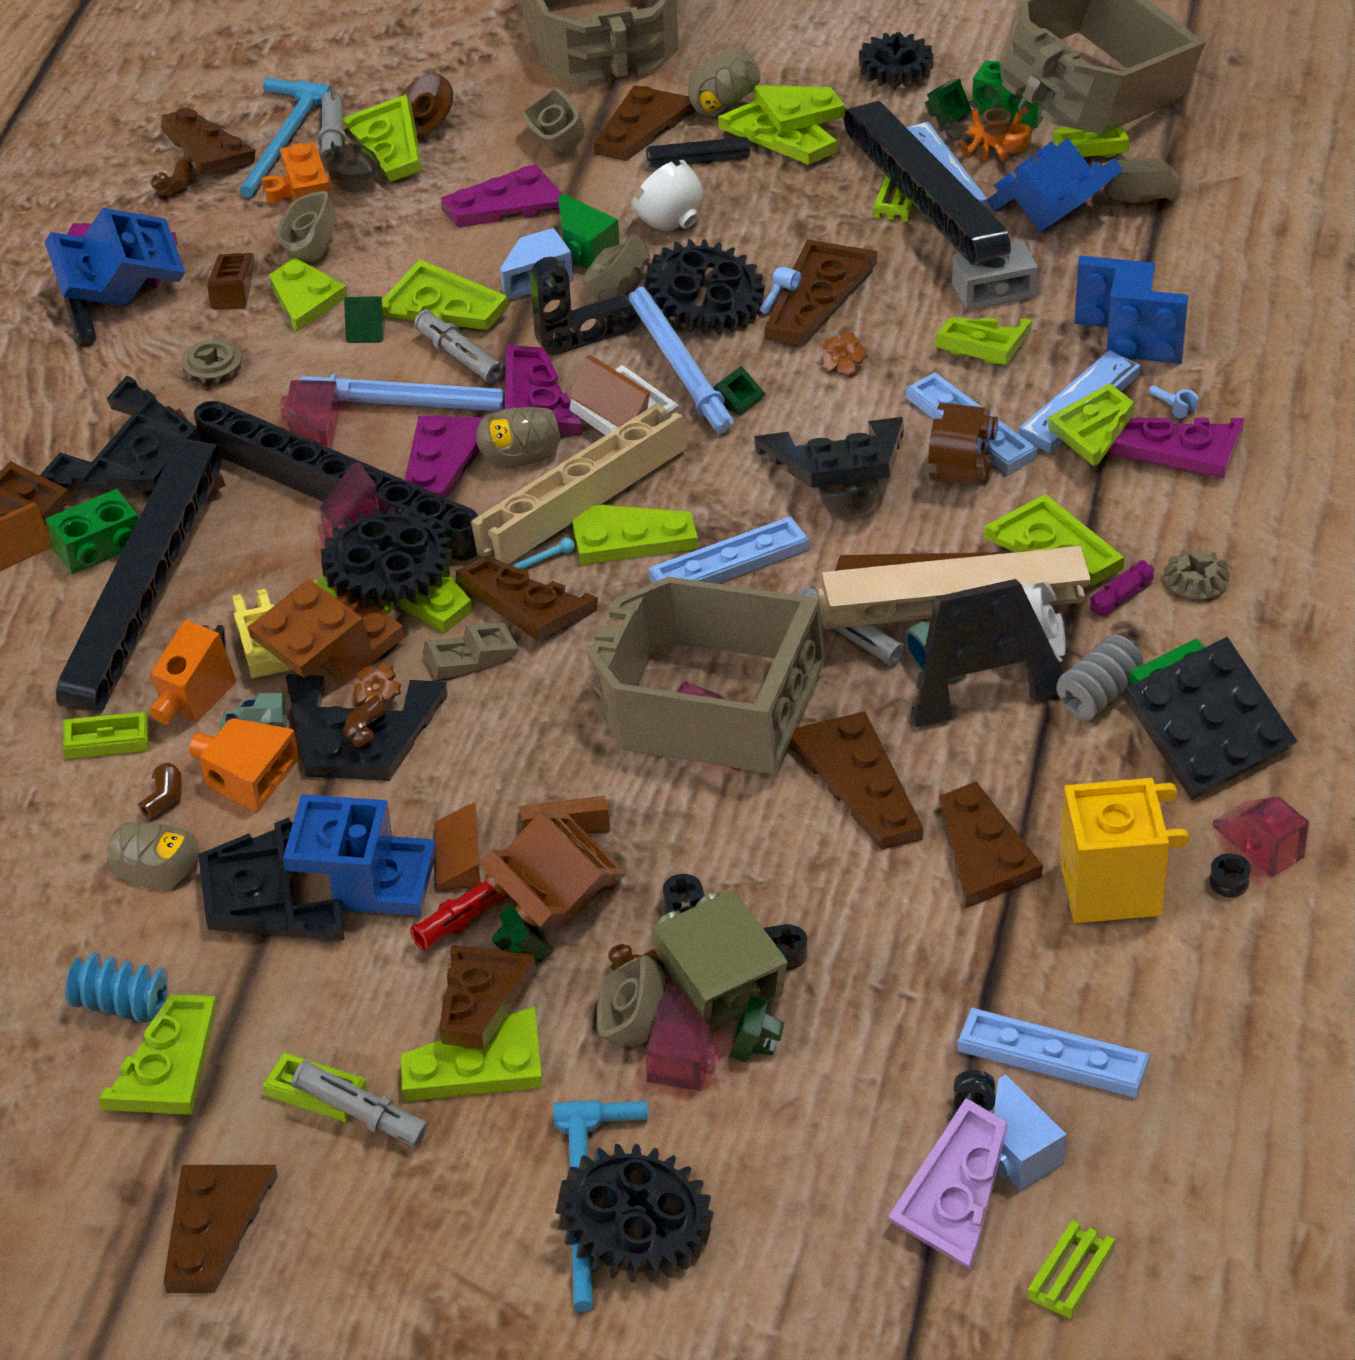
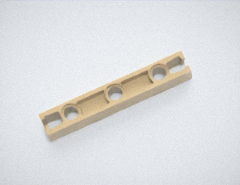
(579, 484)
(910, 589)

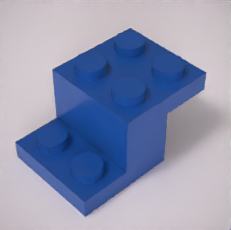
(1053, 183)
(114, 257)
(1138, 319)
(357, 849)

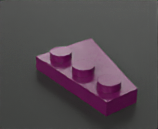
(512, 193)
(534, 383)
(1189, 447)
(441, 451)

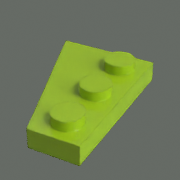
(169, 1061)
(504, 1065)

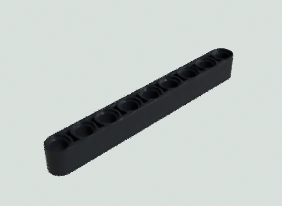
(927, 183)
(318, 469)
(139, 576)

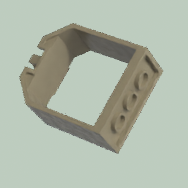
(603, 42)
(1089, 97)
(718, 619)

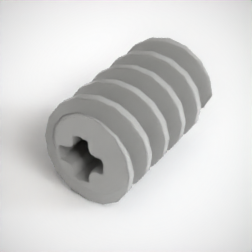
(1098, 677)

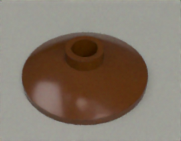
(430, 101)

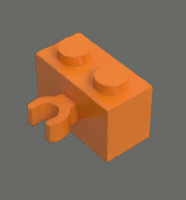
(301, 172)

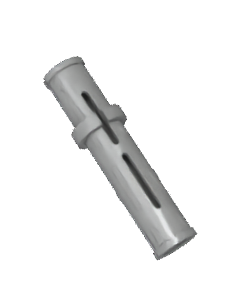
(332, 131)
(433, 326)
(867, 637)
(374, 1111)

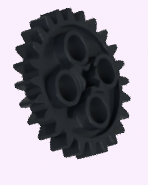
(731, 294)
(386, 557)
(634, 1213)

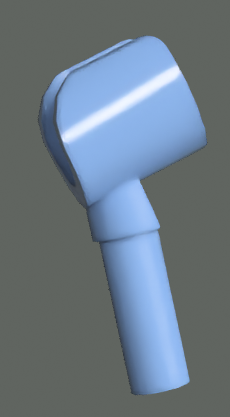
(782, 278)
(1181, 402)

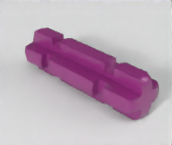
(1122, 588)

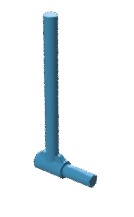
(306, 95)
(576, 1120)

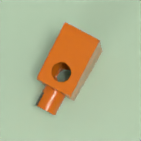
(190, 674)
(245, 760)

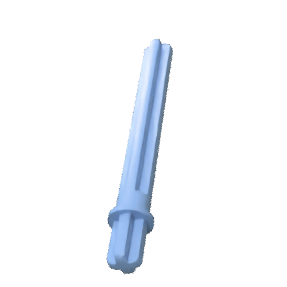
(416, 394)
(708, 401)

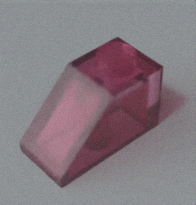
(312, 410)
(350, 496)
(1266, 832)
(679, 1044)

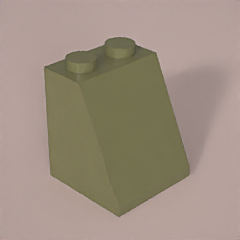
(719, 957)

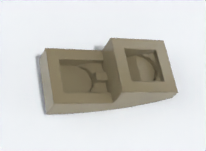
(477, 650)

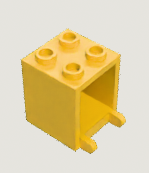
(1116, 848)

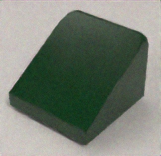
(364, 319)
(739, 391)

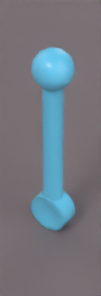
(566, 546)

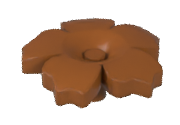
(843, 354)
(376, 682)

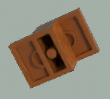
(325, 631)
(551, 869)

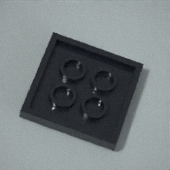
(1209, 717)

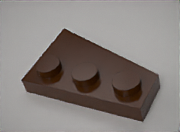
(638, 120)
(205, 142)
(522, 601)
(984, 845)
(481, 993)
(208, 1221)

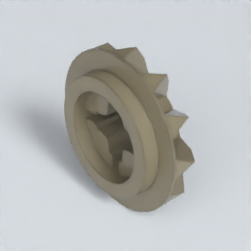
(199, 357)
(1191, 584)

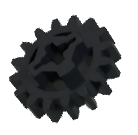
(896, 59)

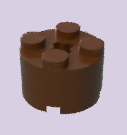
(962, 443)

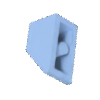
(527, 251)
(1033, 1140)

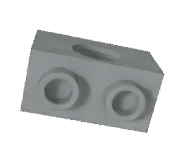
(996, 280)

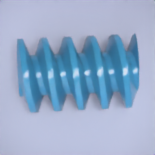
(116, 990)

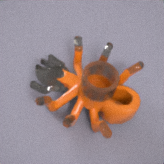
(994, 132)

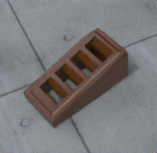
(230, 281)

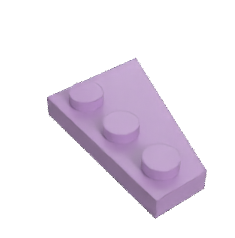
(954, 1185)

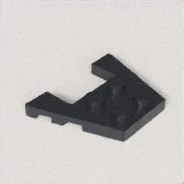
(135, 452)
(840, 461)
(978, 633)
(322, 737)
(251, 892)

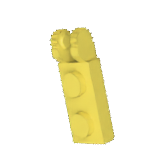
(258, 659)

